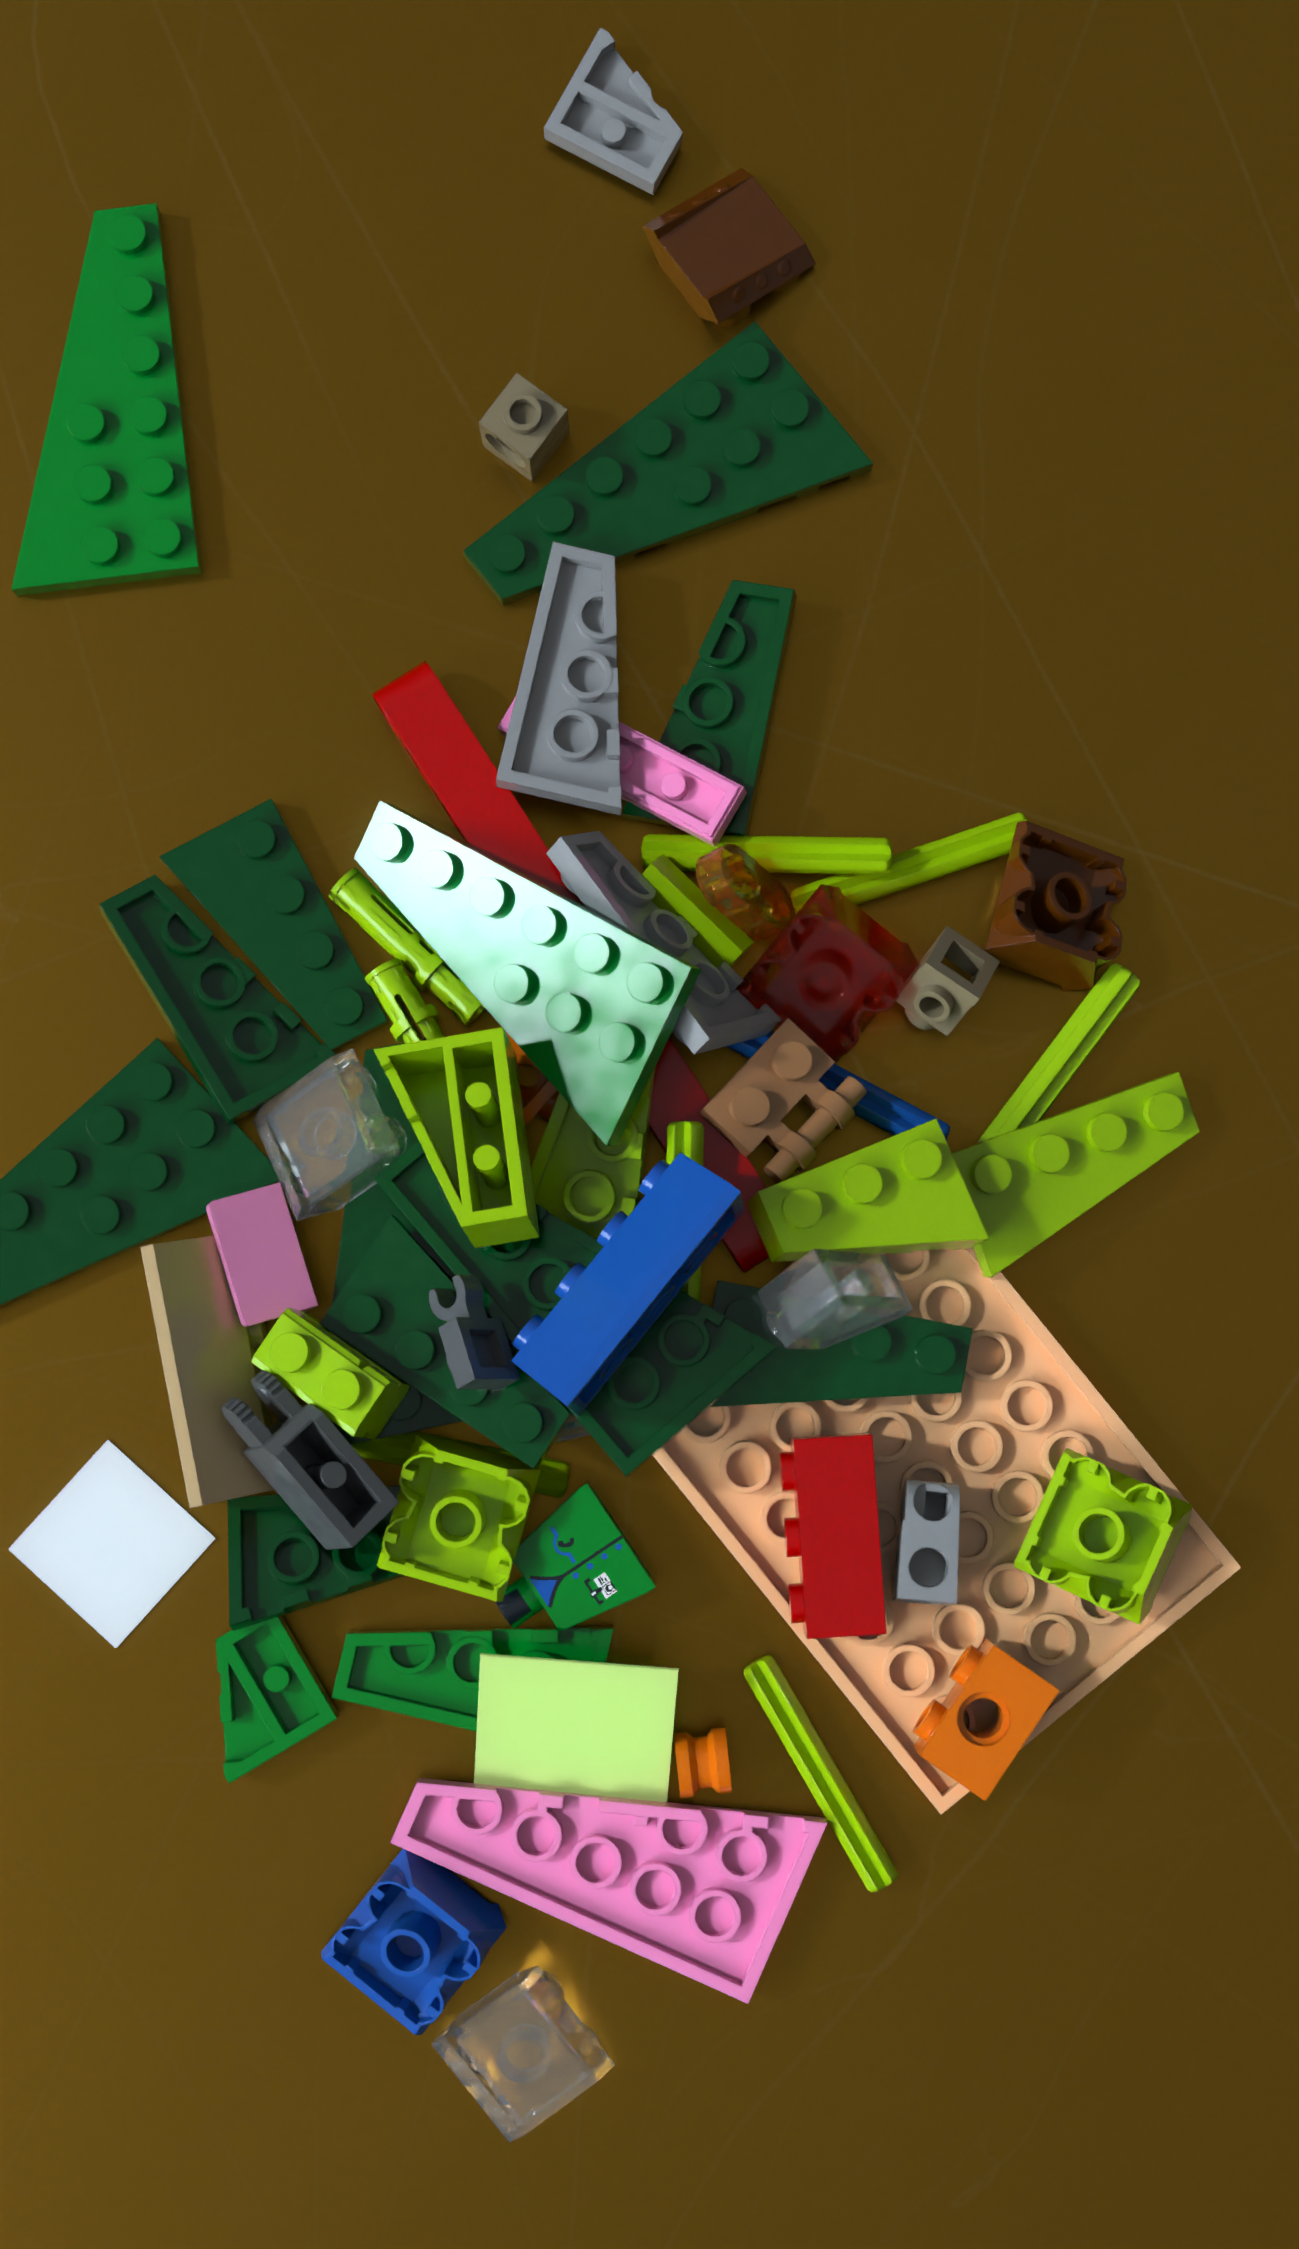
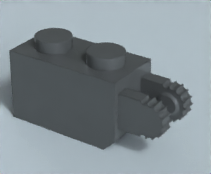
(311, 1466)

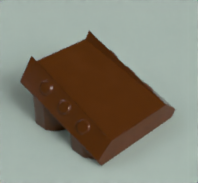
(728, 248)
(1057, 908)

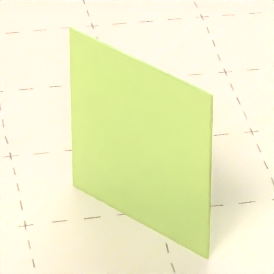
(575, 1726)

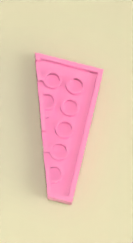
(659, 1879)

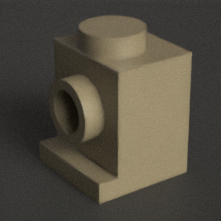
(938, 995)

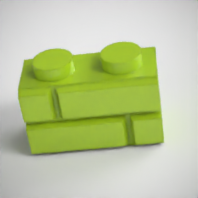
(330, 1374)

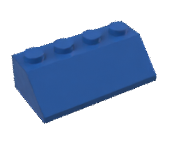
(629, 1281)

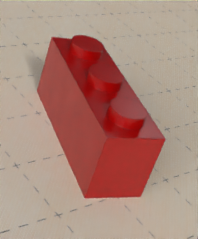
(834, 1535)

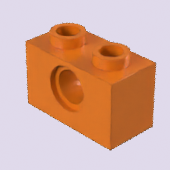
(982, 1757)

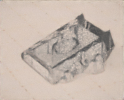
(329, 1136)
(523, 2052)

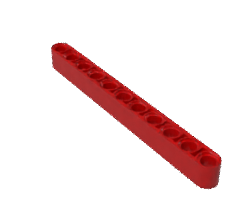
(498, 826)

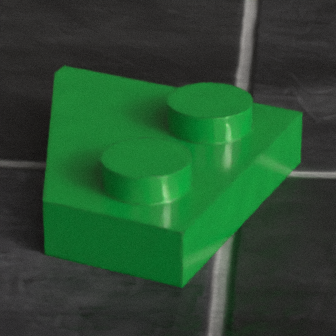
(266, 1695)

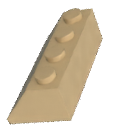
(204, 1366)

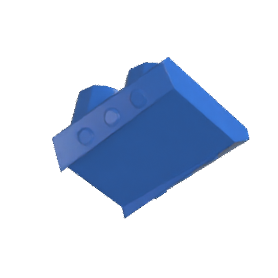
(415, 1939)

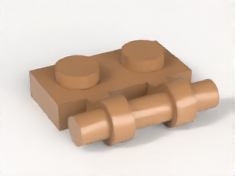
(768, 1088)

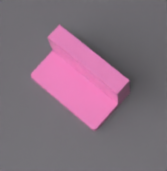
(261, 1254)

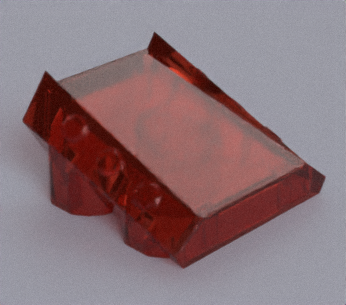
(830, 971)

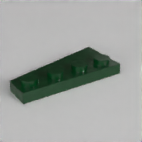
(732, 693)
(274, 911)
(886, 1361)

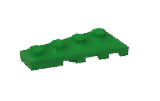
(438, 1669)

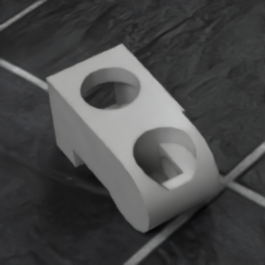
(928, 1544)

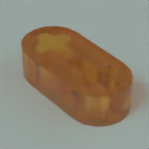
(744, 892)

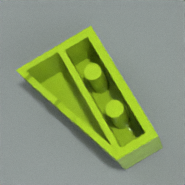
(471, 1125)
(873, 1201)

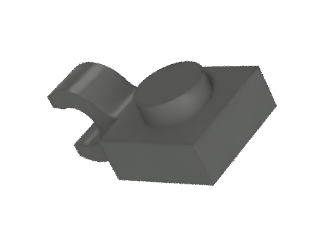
(473, 1343)

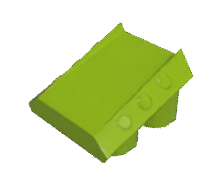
(458, 1517)
(1103, 1536)

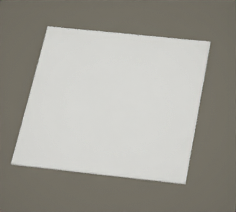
(111, 1543)

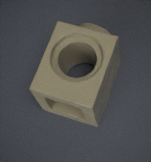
(524, 427)

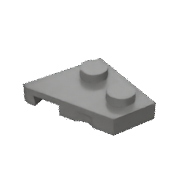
(614, 120)

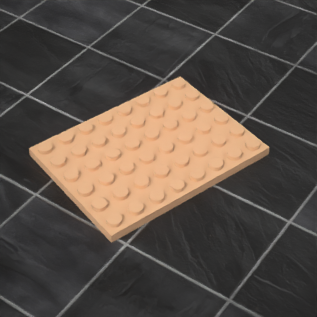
(1001, 1446)

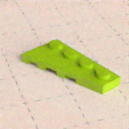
(1063, 1165)

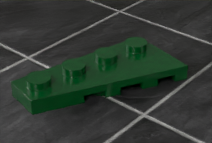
(220, 1014)
(390, 1320)
(284, 1568)

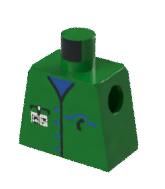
(575, 1565)

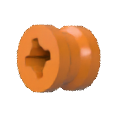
(702, 1762)

